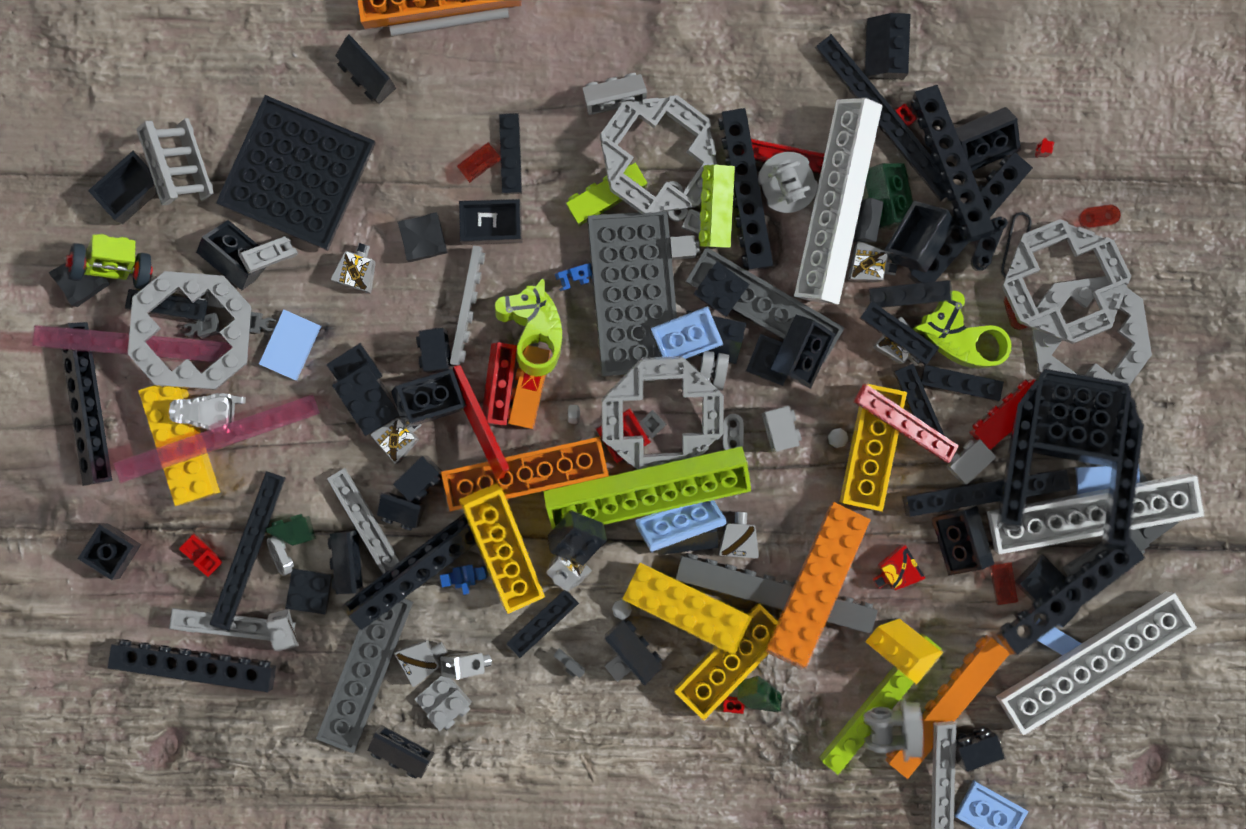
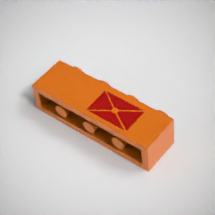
(528, 390)

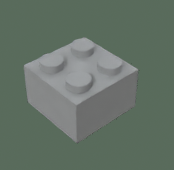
(781, 429)

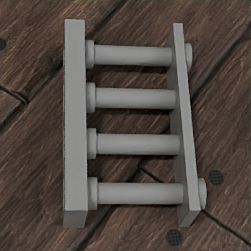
(162, 173)

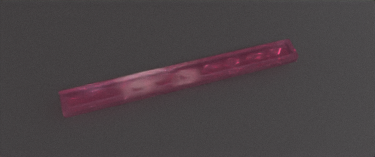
(118, 343)
(216, 439)

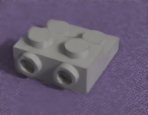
(443, 702)

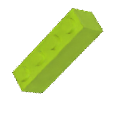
(599, 197)
(716, 206)

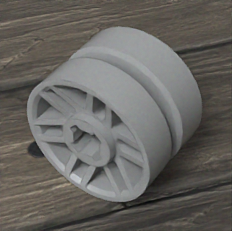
(713, 369)

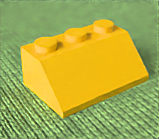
(904, 648)

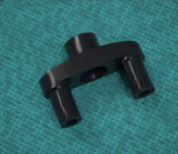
(982, 258)

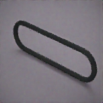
(1009, 237)

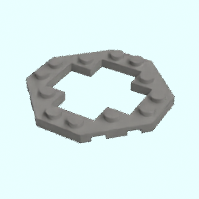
(618, 159)
(1051, 320)
(1132, 329)
(186, 374)
(631, 388)

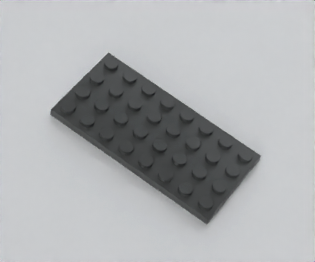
(630, 286)

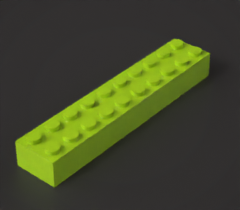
(653, 488)

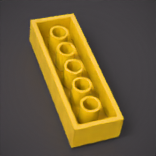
(871, 456)
(188, 479)
(502, 548)
(687, 608)
(721, 671)

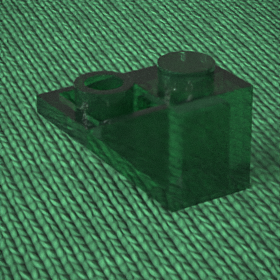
(293, 532)
(759, 695)

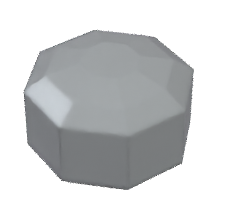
(573, 414)
(837, 438)
(621, 609)

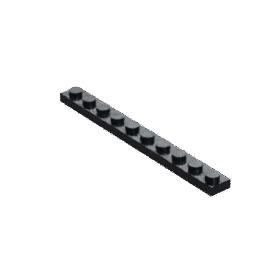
(889, 120)

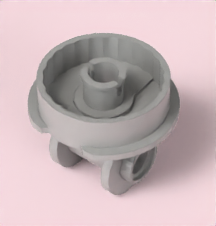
(787, 182)
(881, 723)

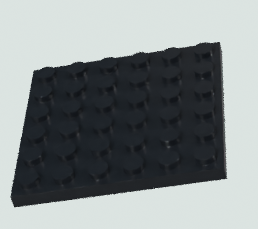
(296, 172)

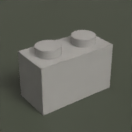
(970, 461)

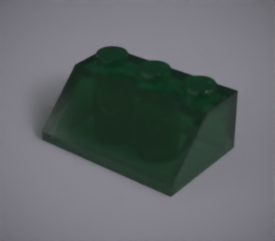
(890, 185)

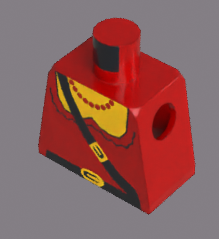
(898, 569)

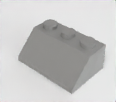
(613, 93)

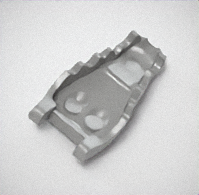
(205, 411)

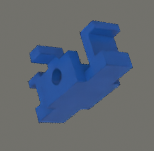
(574, 273)
(463, 577)

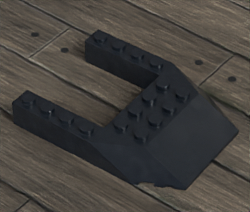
(1081, 422)

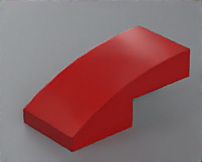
(200, 554)

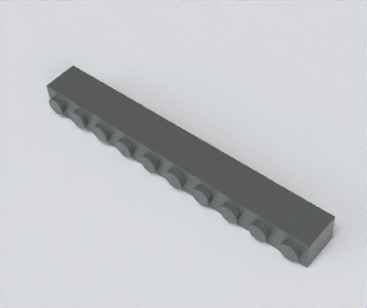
(767, 590)

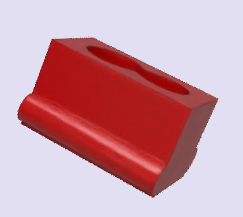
(907, 113)
(1046, 148)
(733, 710)

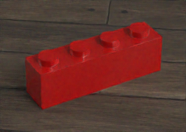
(499, 383)
(1000, 419)

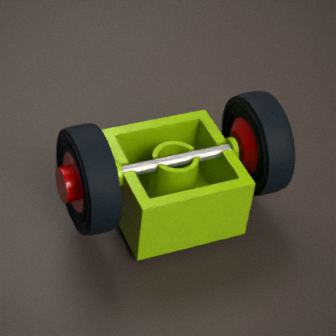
(110, 259)

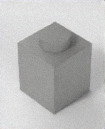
(684, 247)

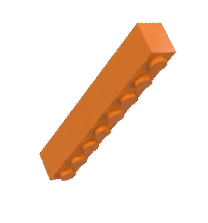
(953, 697)

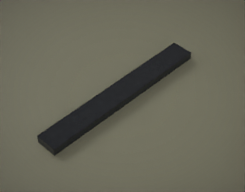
(247, 551)

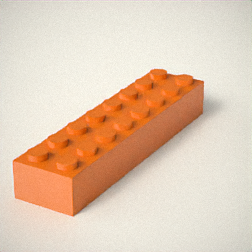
(392, 12)
(530, 471)
(817, 586)

